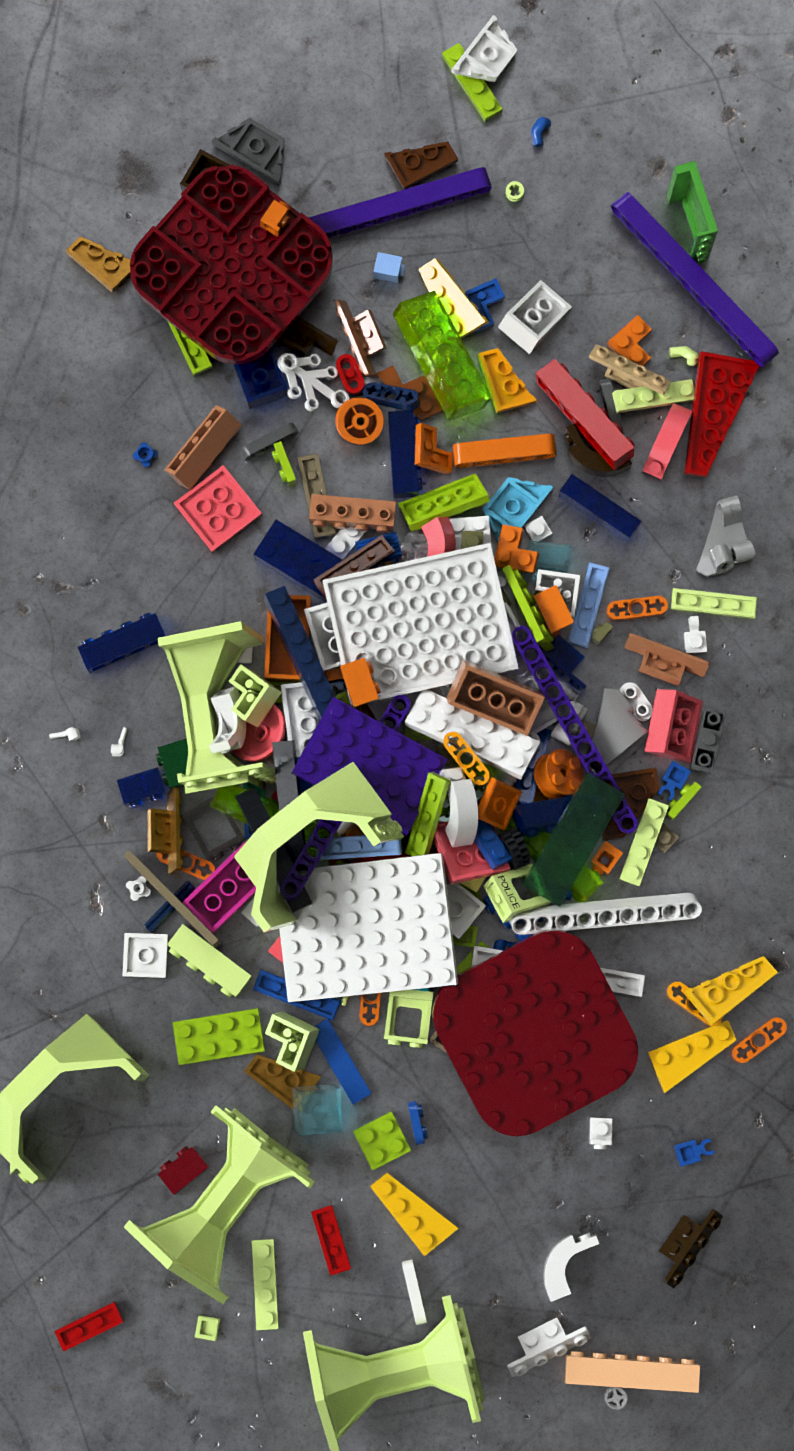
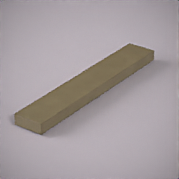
(171, 898)

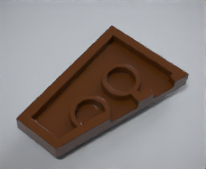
(420, 163)

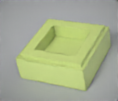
(207, 1328)

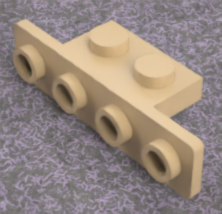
(627, 372)

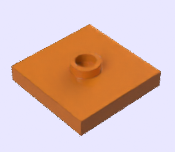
(498, 803)

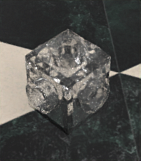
(414, 553)

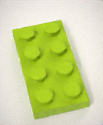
(444, 501)
(527, 604)
(218, 1036)

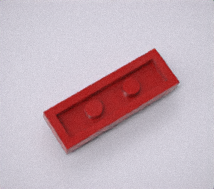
(331, 1240)
(89, 1326)

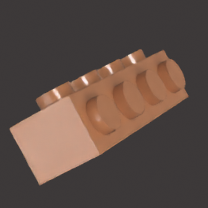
(203, 447)
(352, 512)

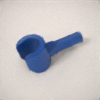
(502, 944)

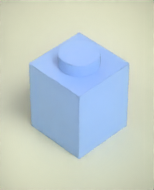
(388, 267)

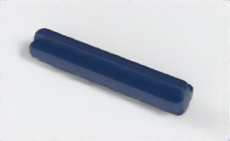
(167, 909)

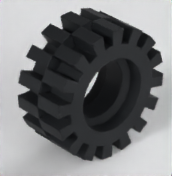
(516, 847)

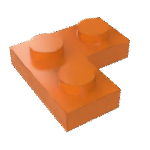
(627, 339)
(427, 453)
(509, 551)

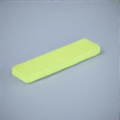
(713, 603)

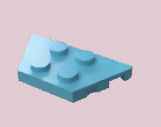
(514, 504)

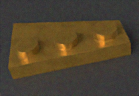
(104, 265)
(278, 1078)

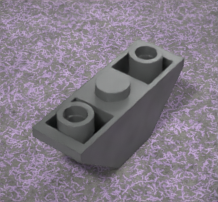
(708, 739)

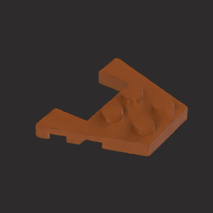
(429, 403)

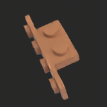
(363, 335)
(664, 661)

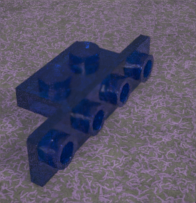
(565, 659)

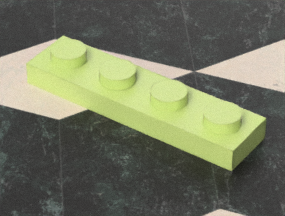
(645, 398)
(644, 842)
(265, 1284)

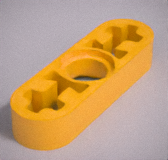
(452, 749)
(677, 1000)

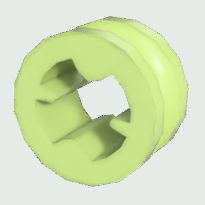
(521, 191)

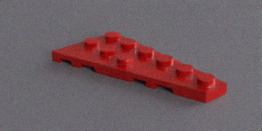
(717, 398)

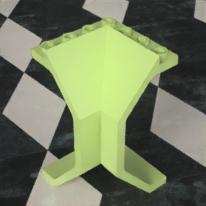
(201, 667)
(339, 797)
(78, 1048)
(194, 1239)
(350, 1382)

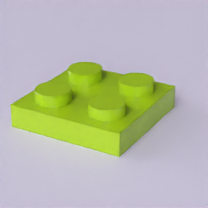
(382, 1140)

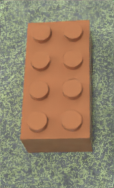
(495, 697)

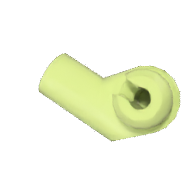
(686, 352)

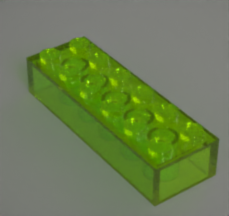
(442, 355)

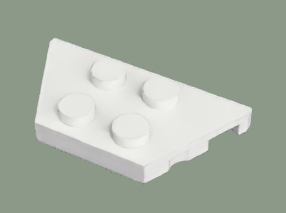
(487, 54)

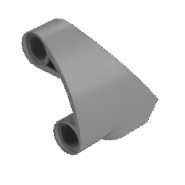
(726, 540)
(615, 728)

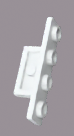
(545, 1343)

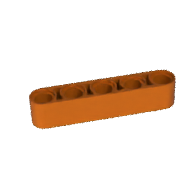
(504, 450)

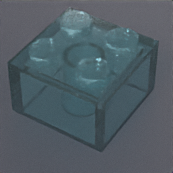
(317, 1109)

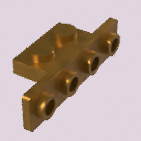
(165, 830)

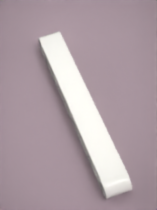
(613, 918)

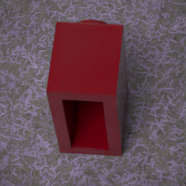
(183, 1170)

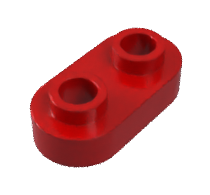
(350, 375)

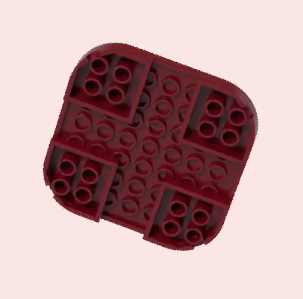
(223, 273)
(535, 1033)

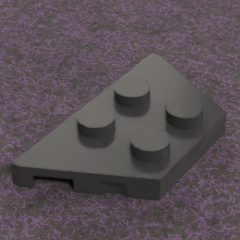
(254, 147)

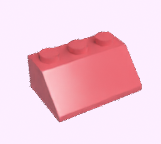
(673, 725)

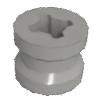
(618, 1400)

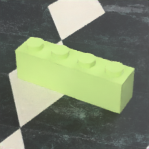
(210, 961)

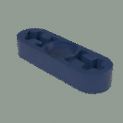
(398, 402)

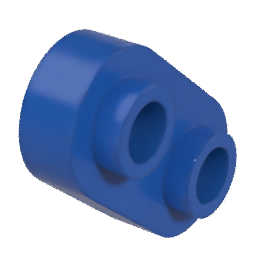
(416, 1112)

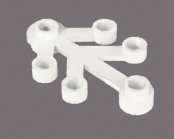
(310, 380)

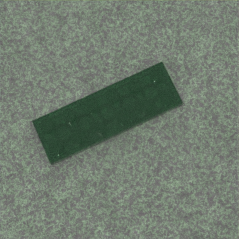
(573, 839)

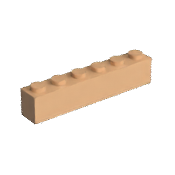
(632, 1373)

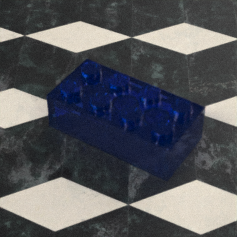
(261, 380)
(295, 557)

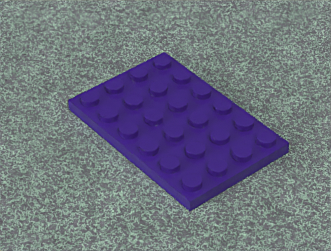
(385, 757)

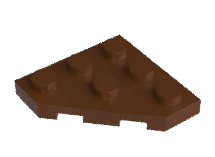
(638, 788)

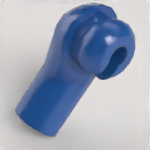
(537, 129)

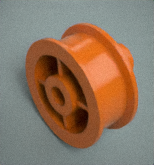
(347, 418)
(558, 773)

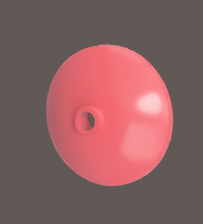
(257, 747)

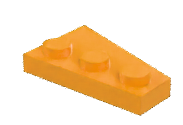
(503, 384)

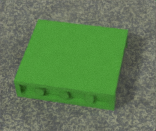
(688, 187)

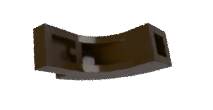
(588, 460)

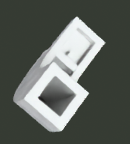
(231, 727)
(463, 808)
(556, 1262)

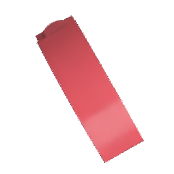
(667, 440)
(439, 536)

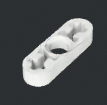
(414, 1292)

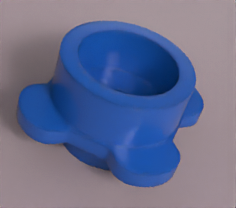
(145, 448)

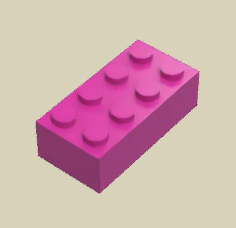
(221, 894)

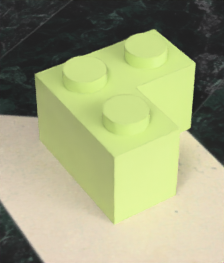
(256, 698)
(297, 1039)

